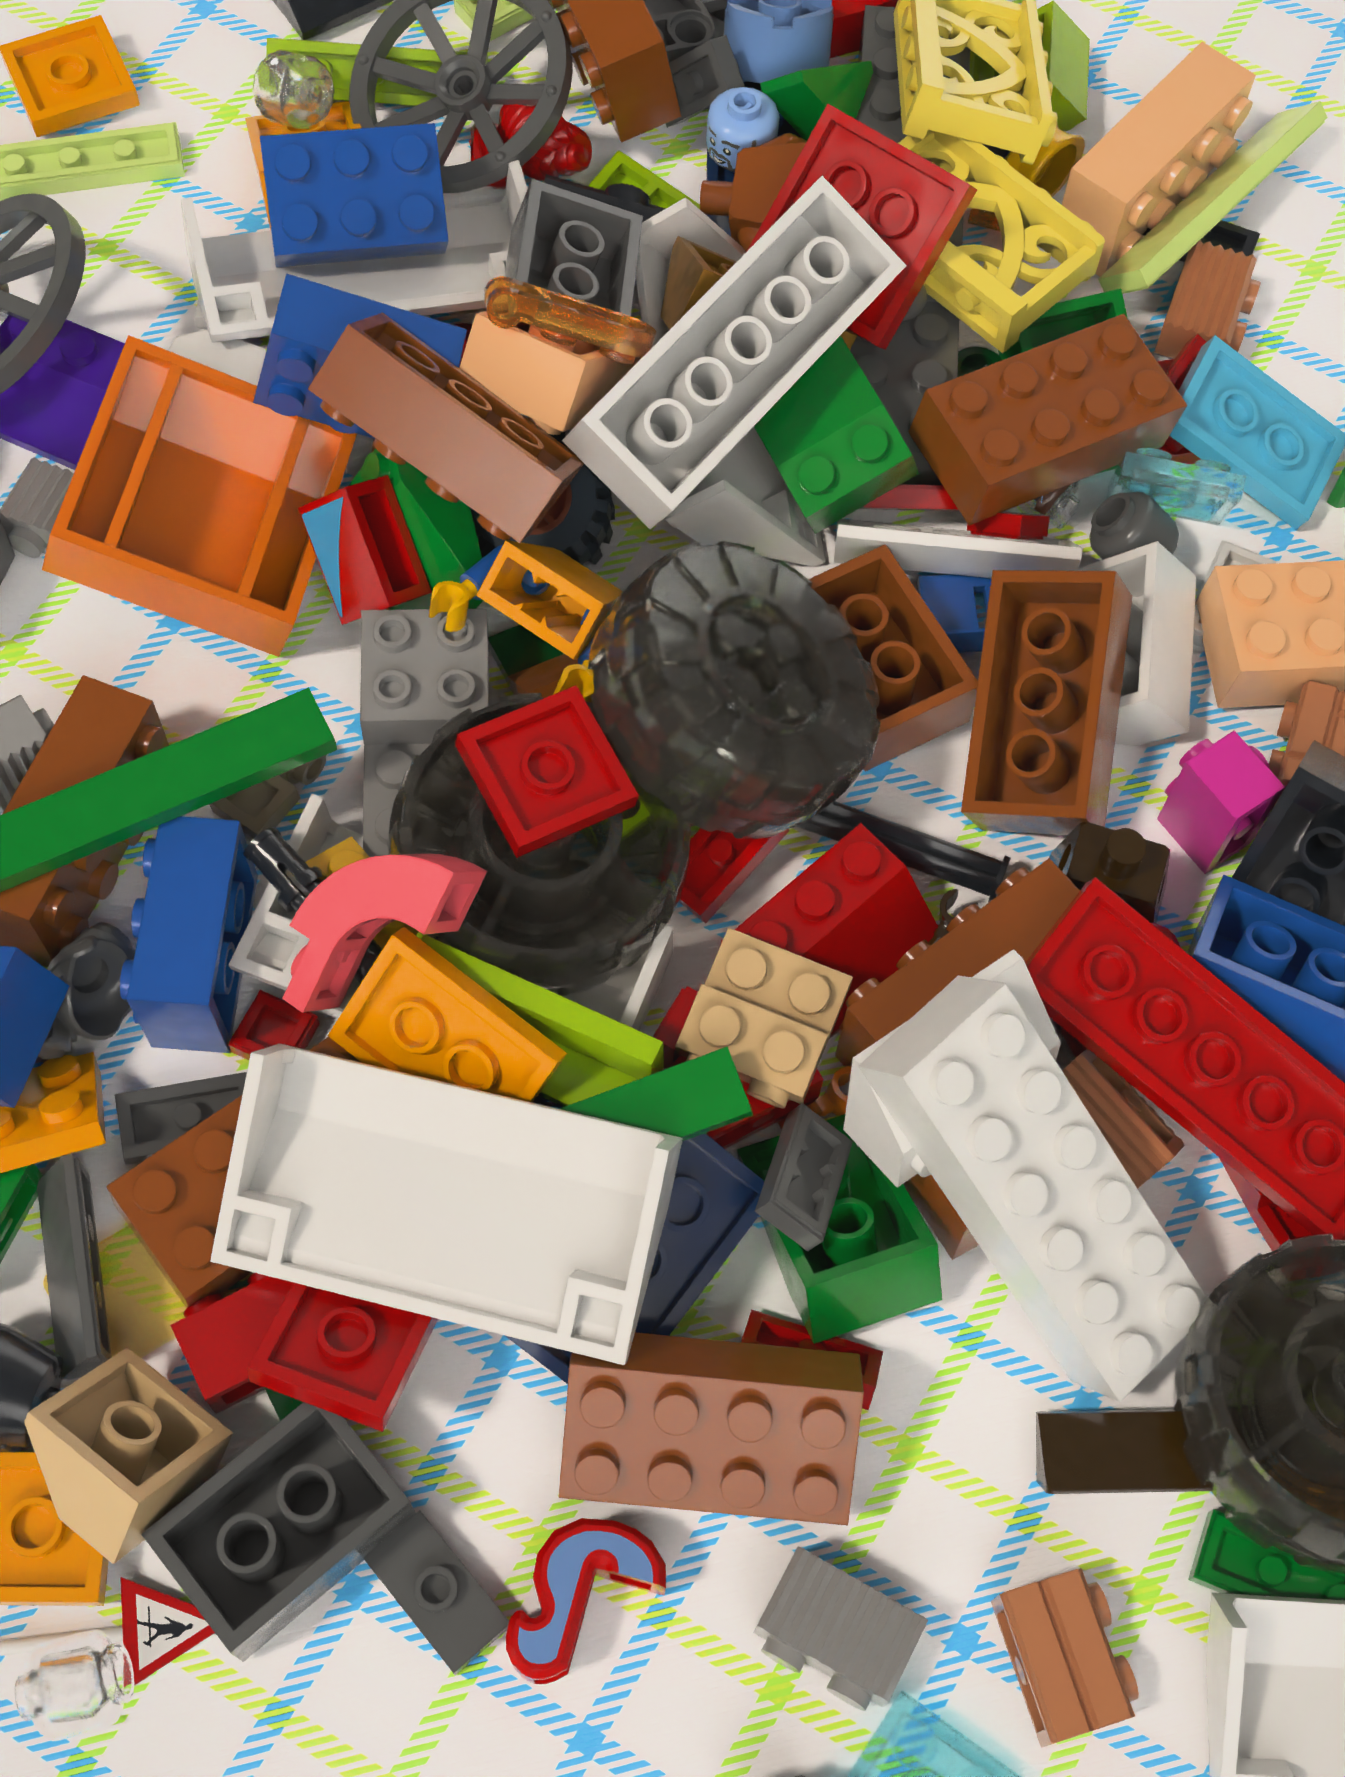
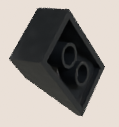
(1303, 839)

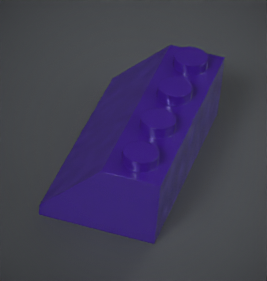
(60, 394)

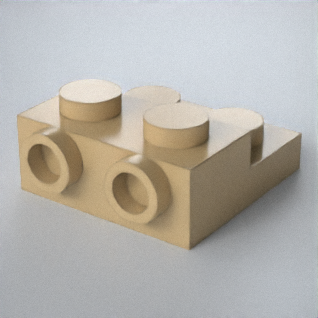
(770, 1014)

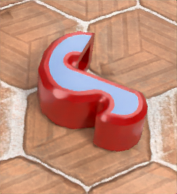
(563, 1581)

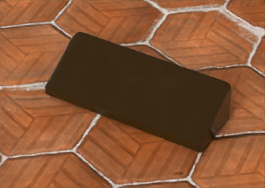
(1112, 1452)

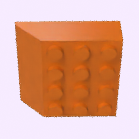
(196, 499)

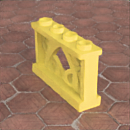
(1003, 36)
(1026, 219)

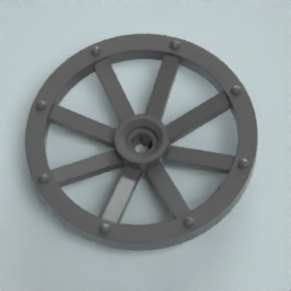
(467, 85)
(25, 216)

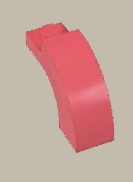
(361, 900)

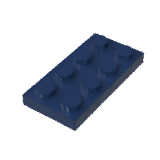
(705, 1221)

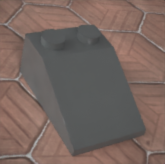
(575, 247)

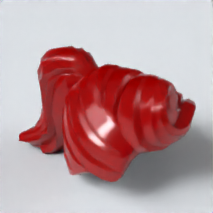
(563, 153)

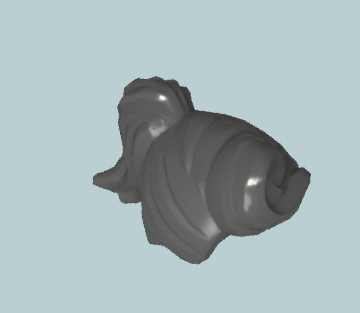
(94, 999)

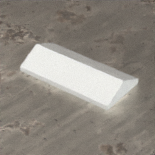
(952, 549)

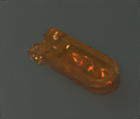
(567, 319)

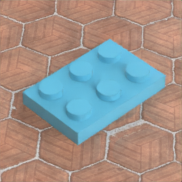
(1258, 430)

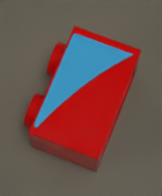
(364, 548)

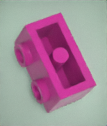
(1219, 799)

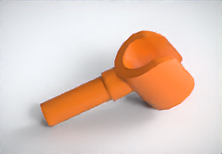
(833, 1098)

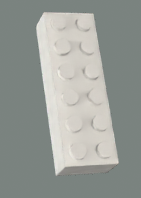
(734, 354)
(1036, 1184)

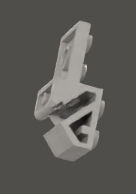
(410, 687)

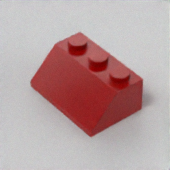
(848, 912)

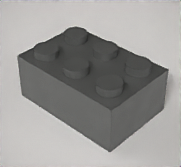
(278, 1527)

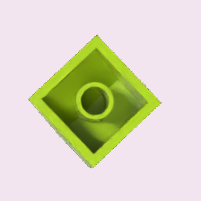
(1066, 65)

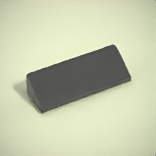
(73, 1267)

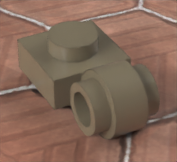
(267, 801)

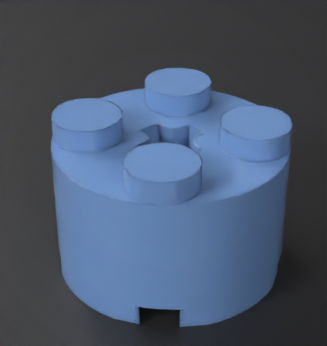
(778, 36)

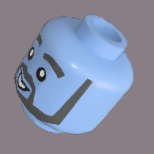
(738, 121)

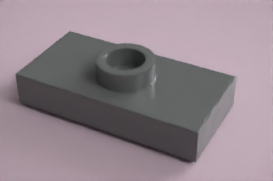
(804, 1177)
(437, 1592)

